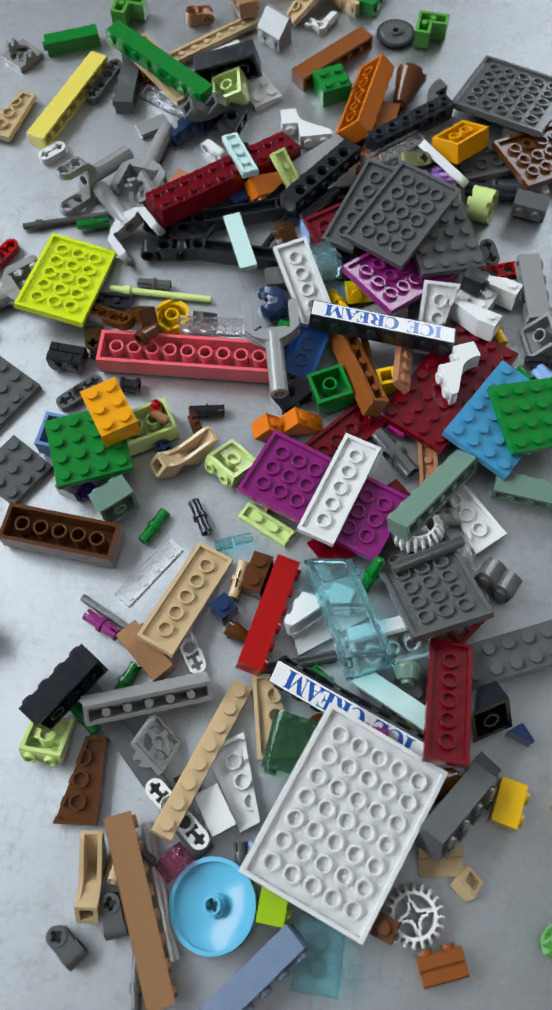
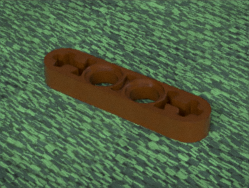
(111, 317)

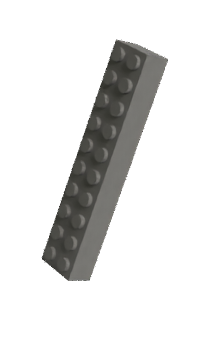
(494, 659)

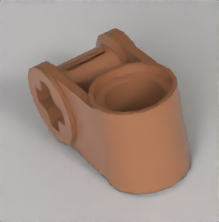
(197, 15)

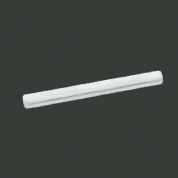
(161, 894)

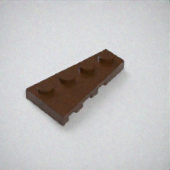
(83, 795)

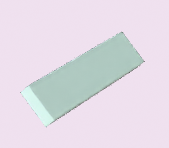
(240, 155)
(240, 242)
(392, 698)

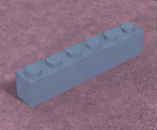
(261, 972)

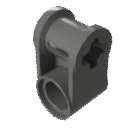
(113, 917)
(69, 950)

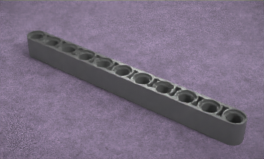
(121, 737)

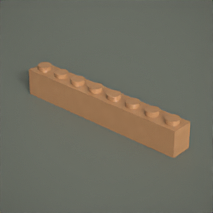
(139, 913)

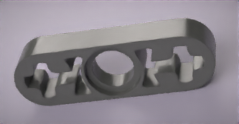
(66, 396)

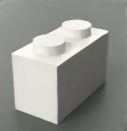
(214, 811)

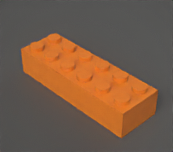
(365, 99)

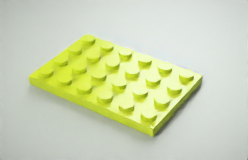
(65, 280)

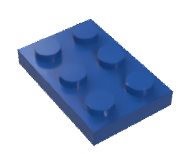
(305, 352)

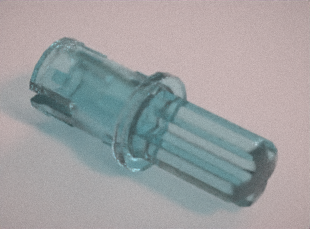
(233, 541)

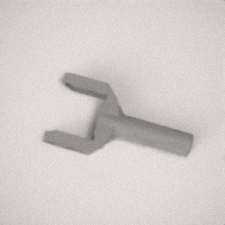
(148, 163)
(87, 177)
(125, 220)
(9, 289)
(274, 340)

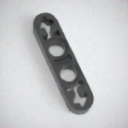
(95, 94)

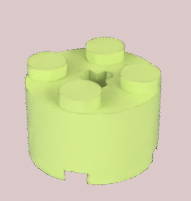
(482, 204)

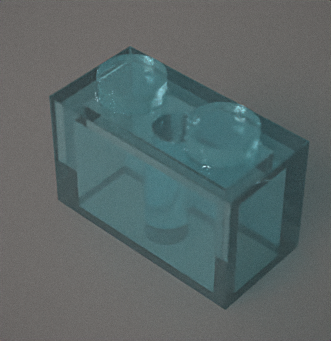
(327, 261)

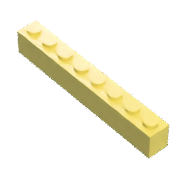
(66, 102)

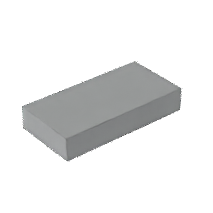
(150, 126)

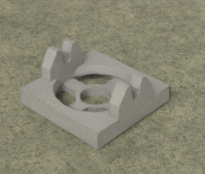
(30, 56)
(135, 186)
(164, 734)

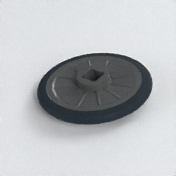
(395, 33)

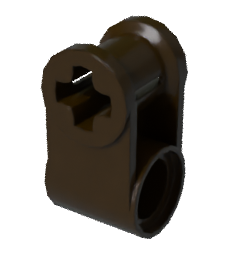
(92, 339)

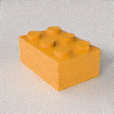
(461, 141)
(110, 412)

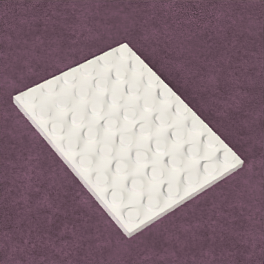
(344, 823)

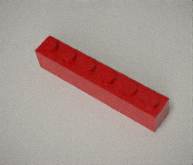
(267, 616)

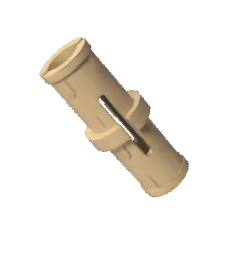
(237, 579)

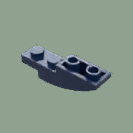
(188, 128)

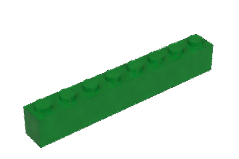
(158, 62)

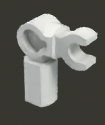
(321, 27)

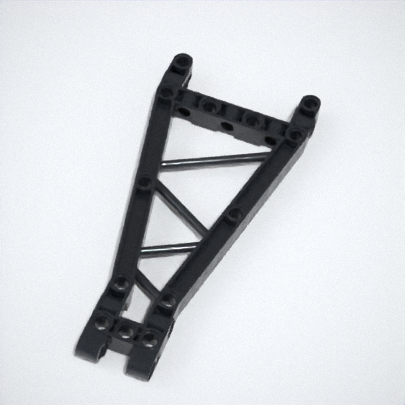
(207, 221)

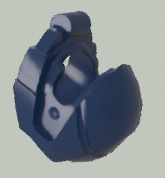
(276, 305)

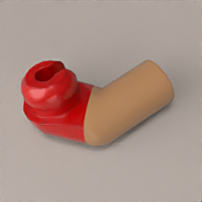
(156, 412)

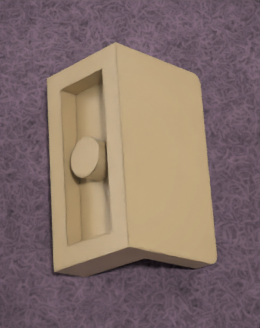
(446, 868)

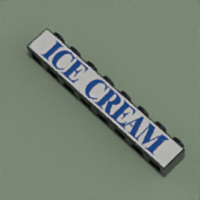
(382, 328)
(319, 691)

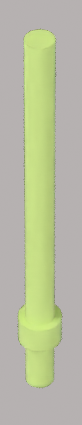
(127, 289)

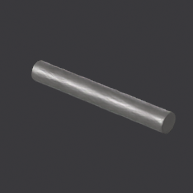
(103, 611)

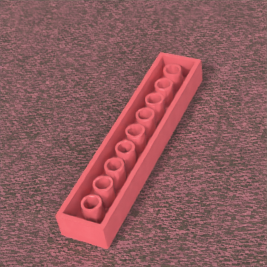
(183, 357)

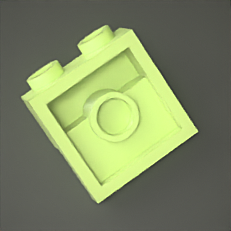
(229, 462)
(45, 746)

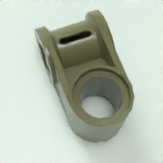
(418, 159)

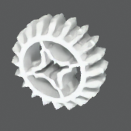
(424, 537)
(409, 904)

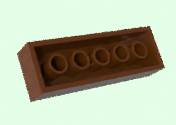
(62, 534)

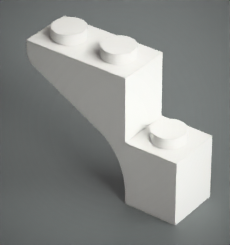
(309, 134)
(449, 374)
(304, 613)

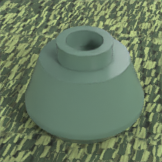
(407, 672)

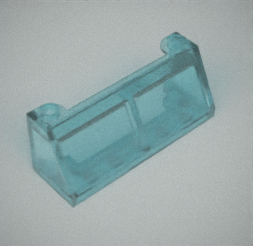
(349, 617)

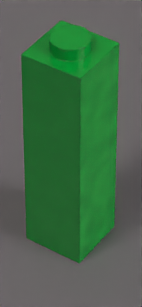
(71, 40)

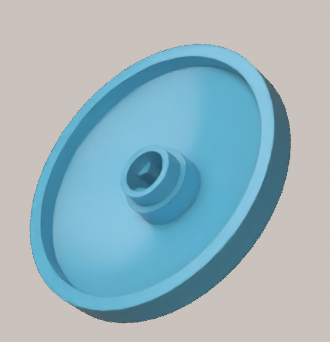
(213, 906)

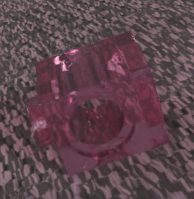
(173, 862)

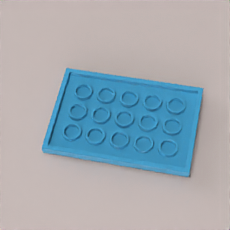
(477, 427)

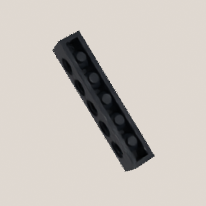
(420, 118)
(320, 176)

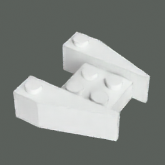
(475, 312)

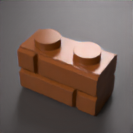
(441, 966)

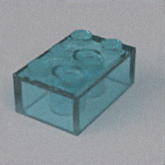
(322, 968)

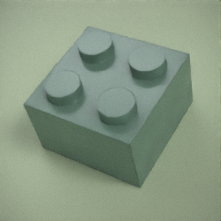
(114, 499)

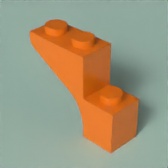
(291, 423)

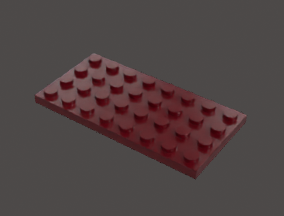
(423, 410)

